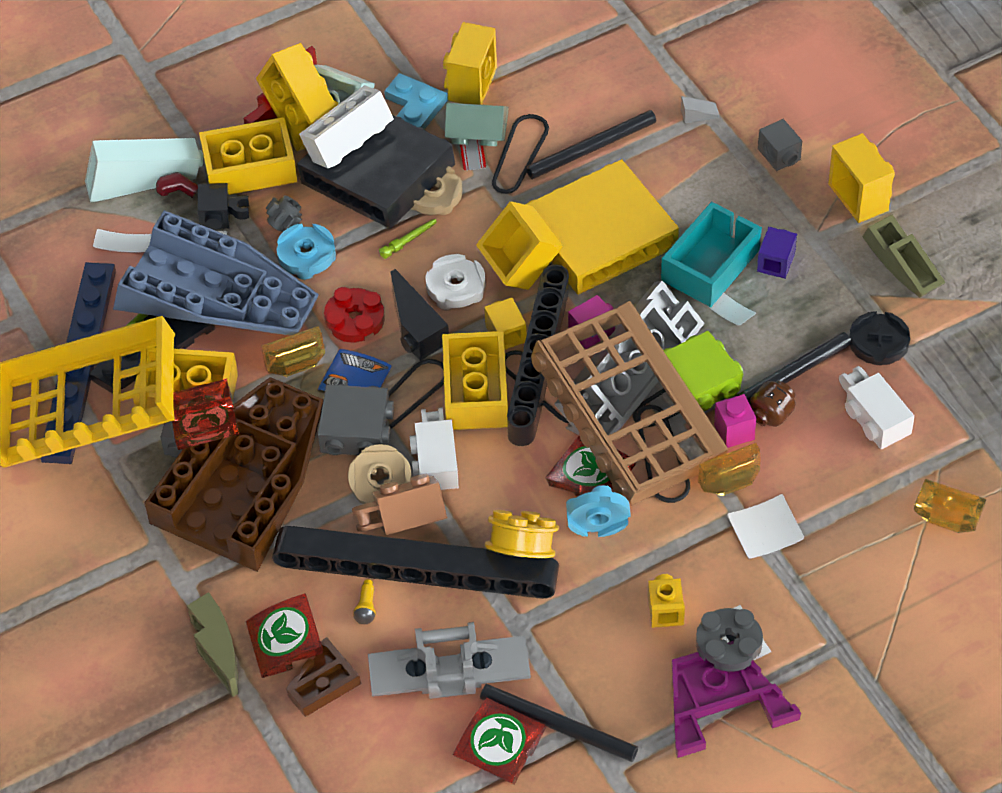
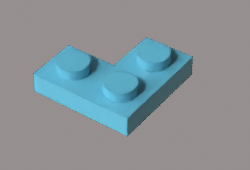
(419, 100)

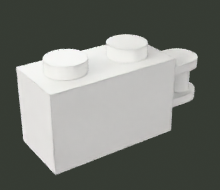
(876, 407)
(435, 449)

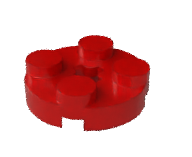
(354, 300)

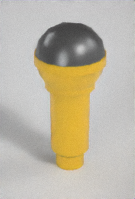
(364, 611)

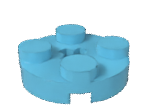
(306, 263)
(598, 512)

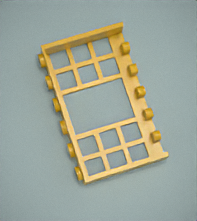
(77, 355)

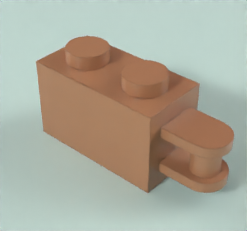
(403, 506)

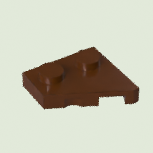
(322, 680)

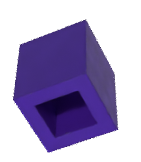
(777, 252)

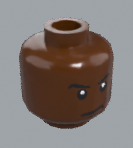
(772, 403)

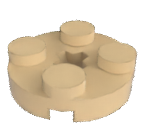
(444, 199)
(366, 465)

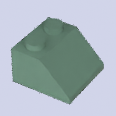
(476, 122)

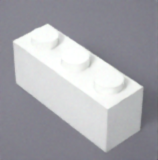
(346, 126)

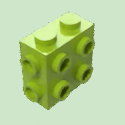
(706, 369)

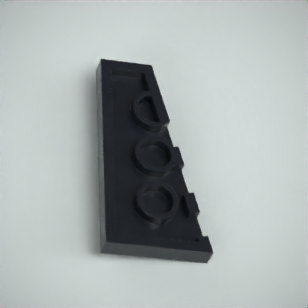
(185, 334)

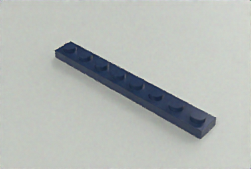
(86, 321)

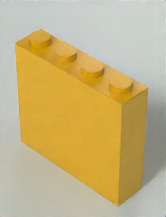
(605, 225)

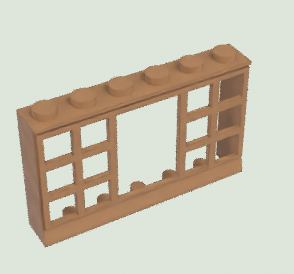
(589, 428)

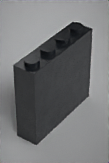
(384, 172)

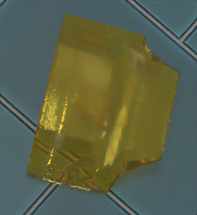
(294, 352)
(730, 471)
(949, 507)

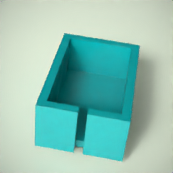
(708, 256)

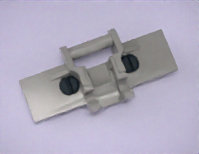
(448, 675)

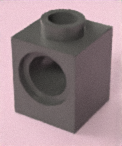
(780, 144)

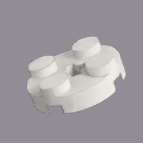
(455, 295)

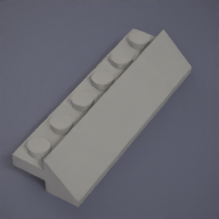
(620, 395)

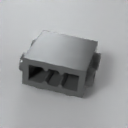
(354, 419)

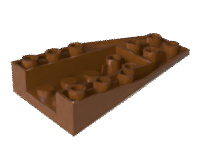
(241, 487)

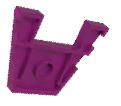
(706, 690)

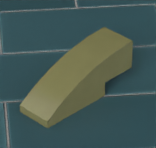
(903, 256)
(214, 641)

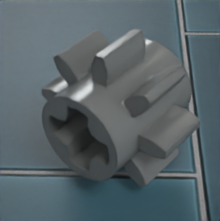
(283, 213)

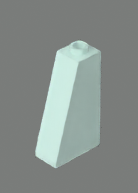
(136, 165)

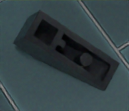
(418, 322)

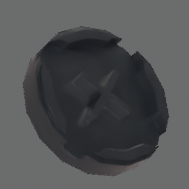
(879, 338)

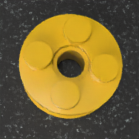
(521, 535)

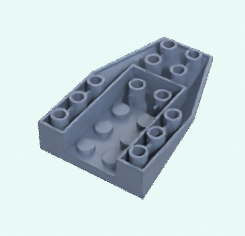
(212, 280)

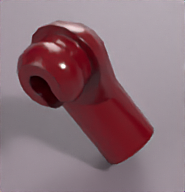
(175, 182)

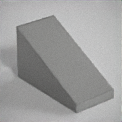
(698, 110)

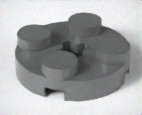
(729, 622)

